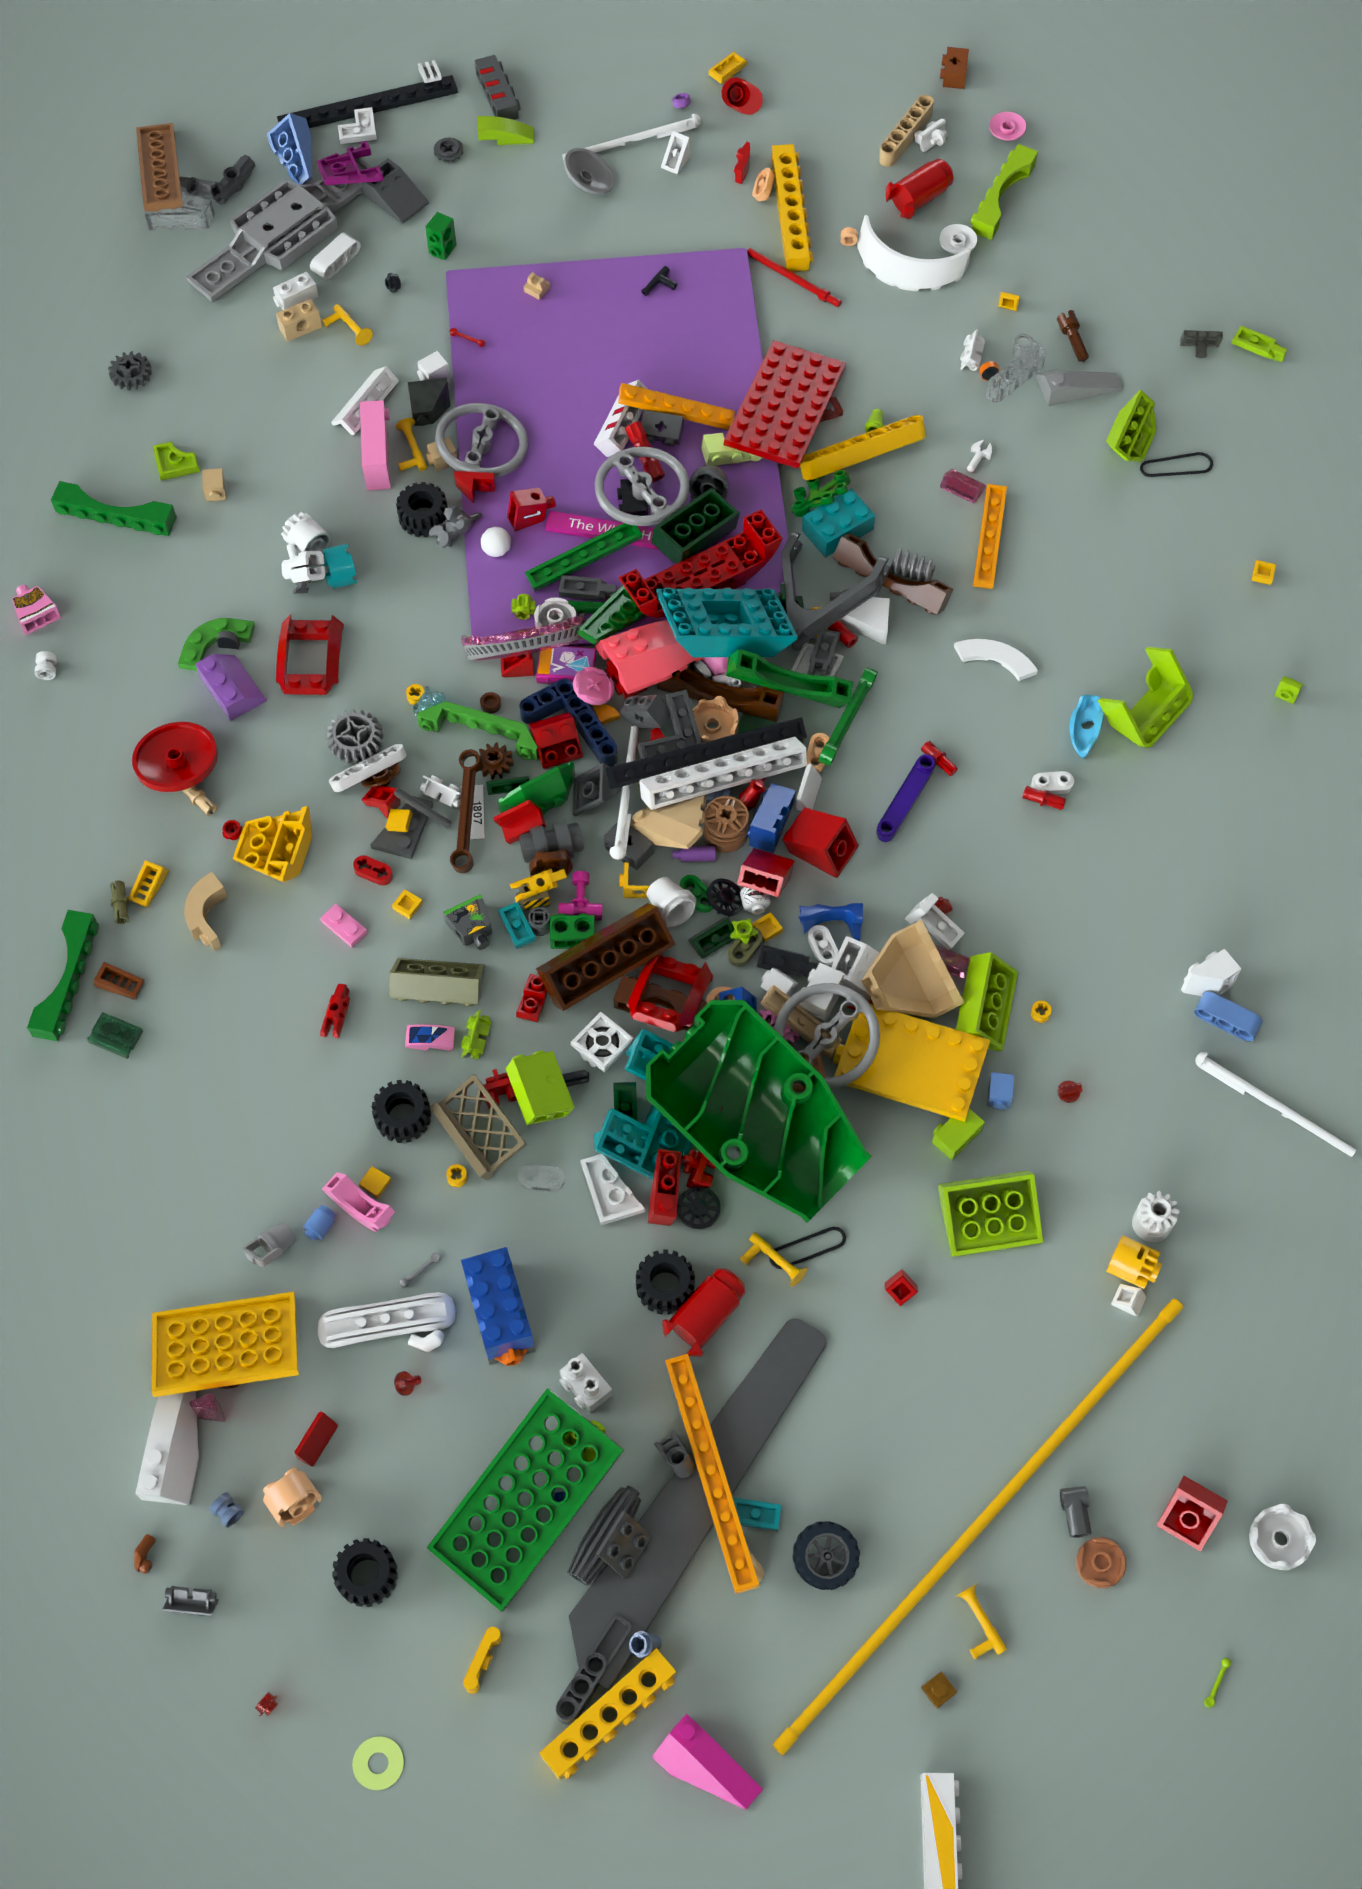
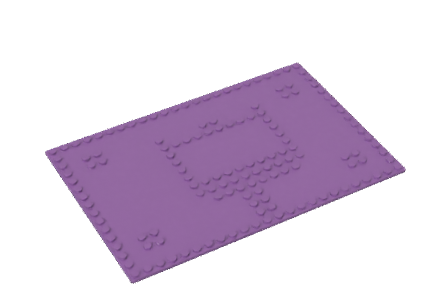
(560, 373)

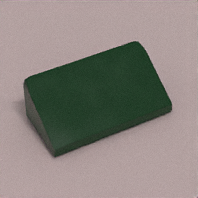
(505, 785)
(712, 937)

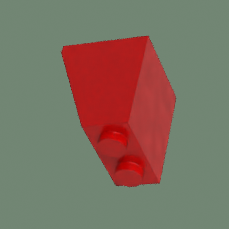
(821, 840)

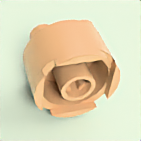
(291, 1497)

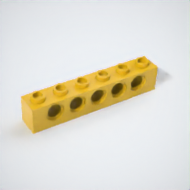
(653, 1665)

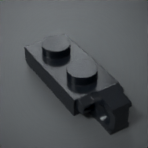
(785, 961)

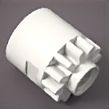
(305, 533)
(1155, 1217)

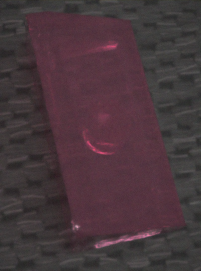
(962, 485)
(955, 963)
(208, 1408)

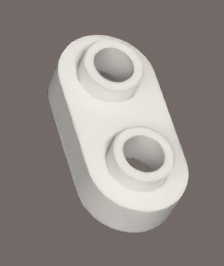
(1053, 782)
(823, 947)

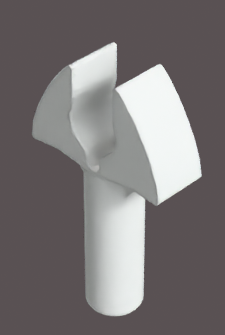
(975, 448)

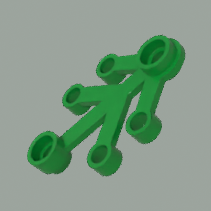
(825, 494)

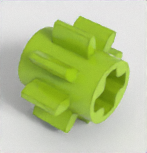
(523, 606)

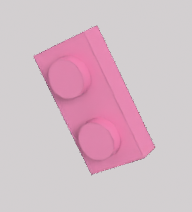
(343, 925)

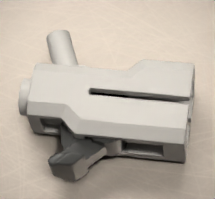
(298, 568)

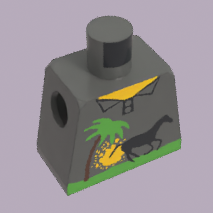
(470, 922)

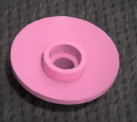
(1007, 126)

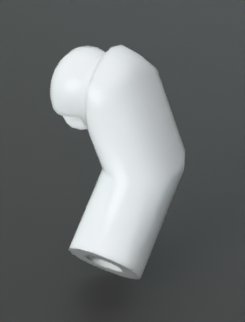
(723, 679)
(427, 1343)

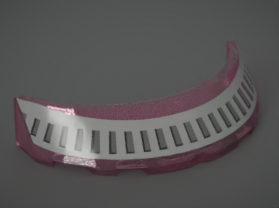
(524, 640)

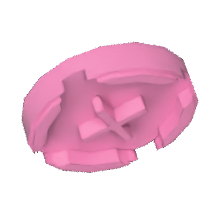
(593, 686)

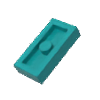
(516, 925)
(758, 1514)

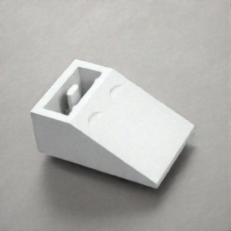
(854, 961)

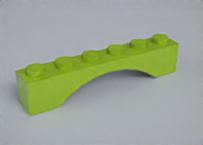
(1018, 167)

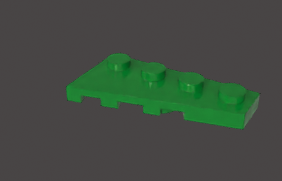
(611, 617)

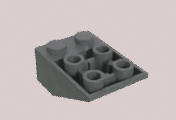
(396, 193)

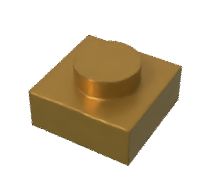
(938, 1690)

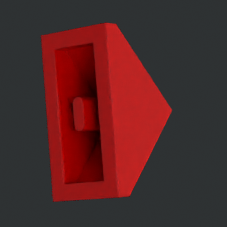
(517, 666)

